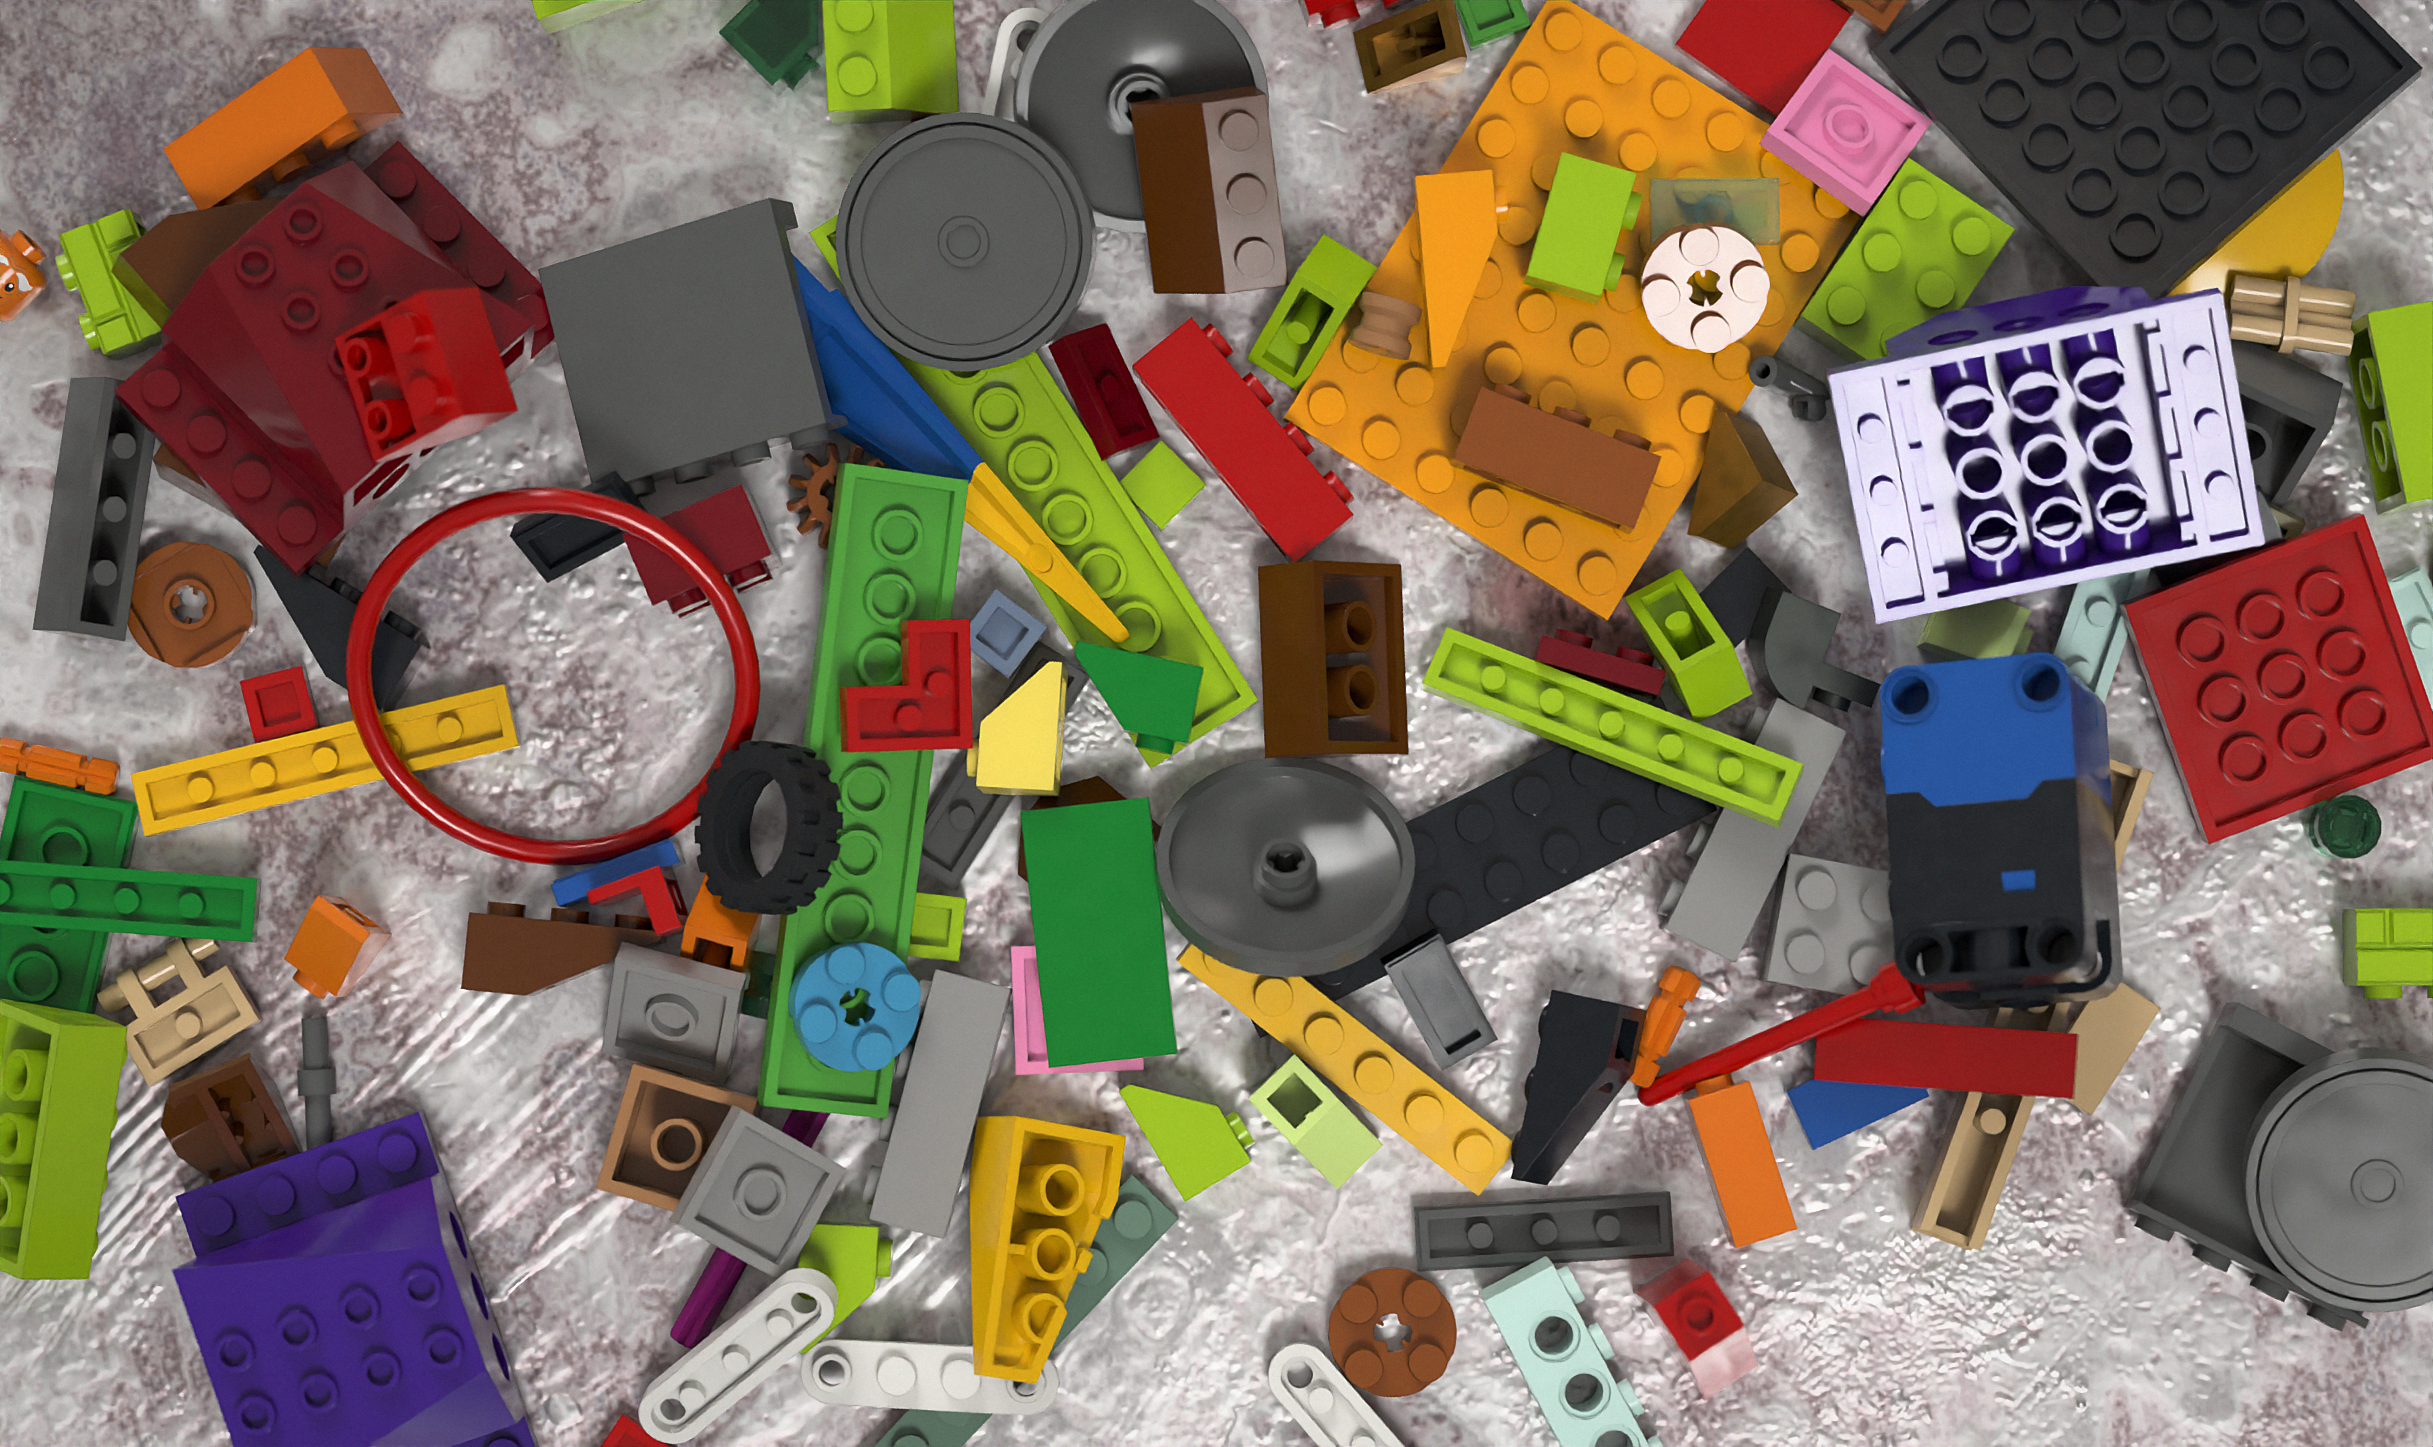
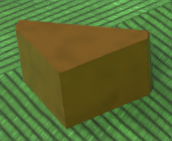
(1411, 47)
(1738, 483)

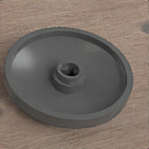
(1112, 53)
(1285, 867)

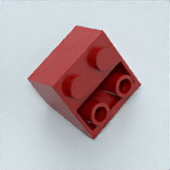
(426, 372)

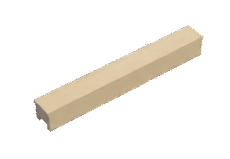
(1989, 1127)

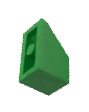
(1145, 694)

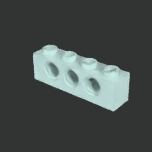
(1517, 1309)

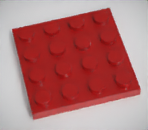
(2282, 678)

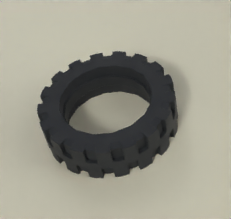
(809, 834)

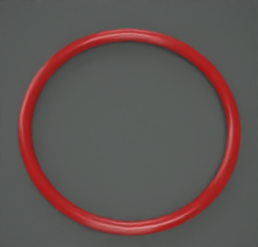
(557, 501)

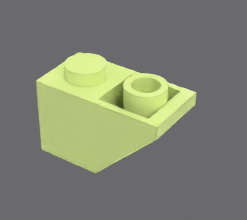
(1977, 631)
(1315, 1121)

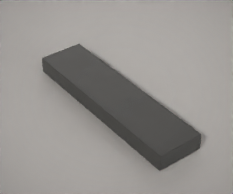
(964, 815)
(1550, 1227)

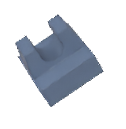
(1004, 634)

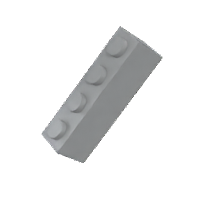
(1742, 856)
(939, 1103)

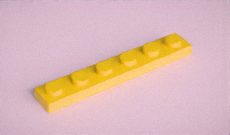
(321, 761)
(1362, 1067)

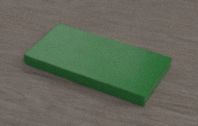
(66, 828)
(1099, 932)

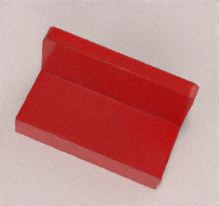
(660, 894)

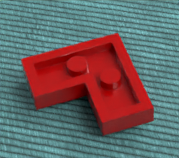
(929, 707)

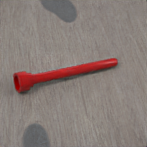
(1886, 992)

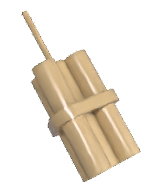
(2290, 315)

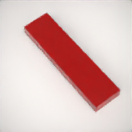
(1949, 1058)

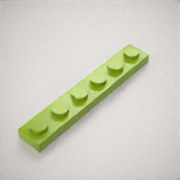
(1613, 727)

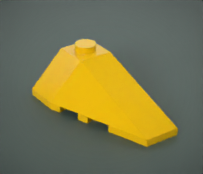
(1032, 1220)

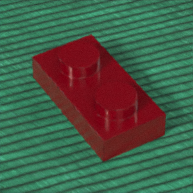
(1103, 391)
(1627, 670)

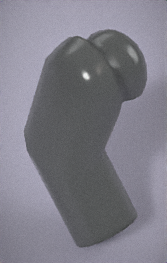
(1789, 381)

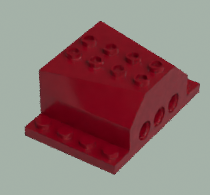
(251, 359)

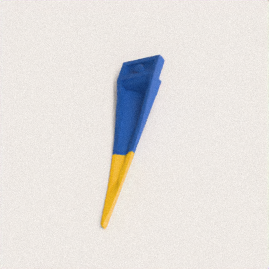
(909, 433)

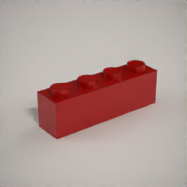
(1242, 440)

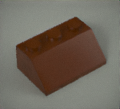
(1209, 192)
(1333, 659)

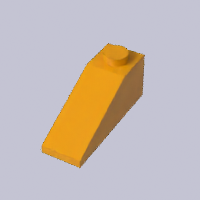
(1455, 237)

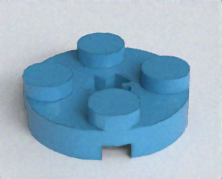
(819, 1020)

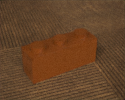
(1557, 457)

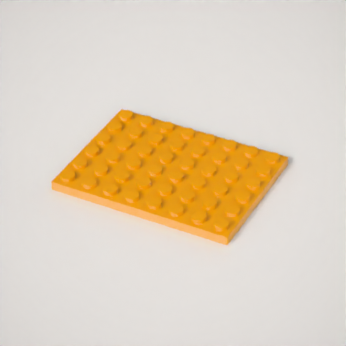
(1613, 102)

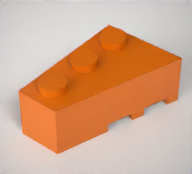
(282, 126)

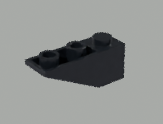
(325, 619)
(1579, 1069)

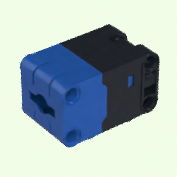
(2000, 832)

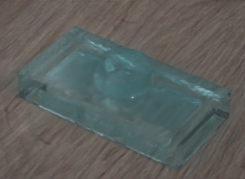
(1741, 202)

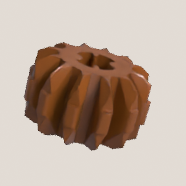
(816, 488)

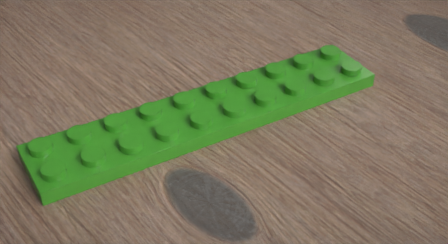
(885, 563)

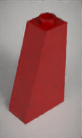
(1699, 1326)

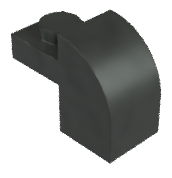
(1789, 652)

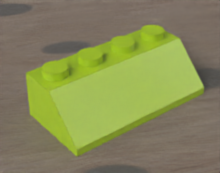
(889, 59)
(54, 1136)

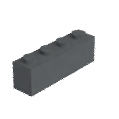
(94, 516)

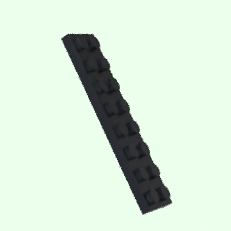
(1520, 844)

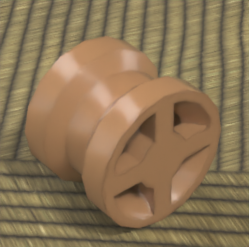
(1385, 325)

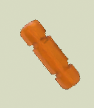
(58, 766)
(1663, 1022)

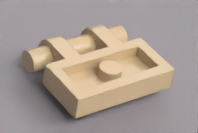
(188, 1024)

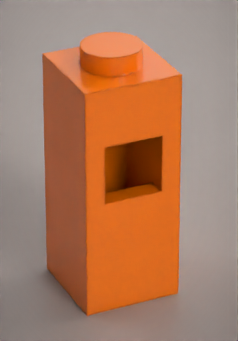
(1739, 1161)

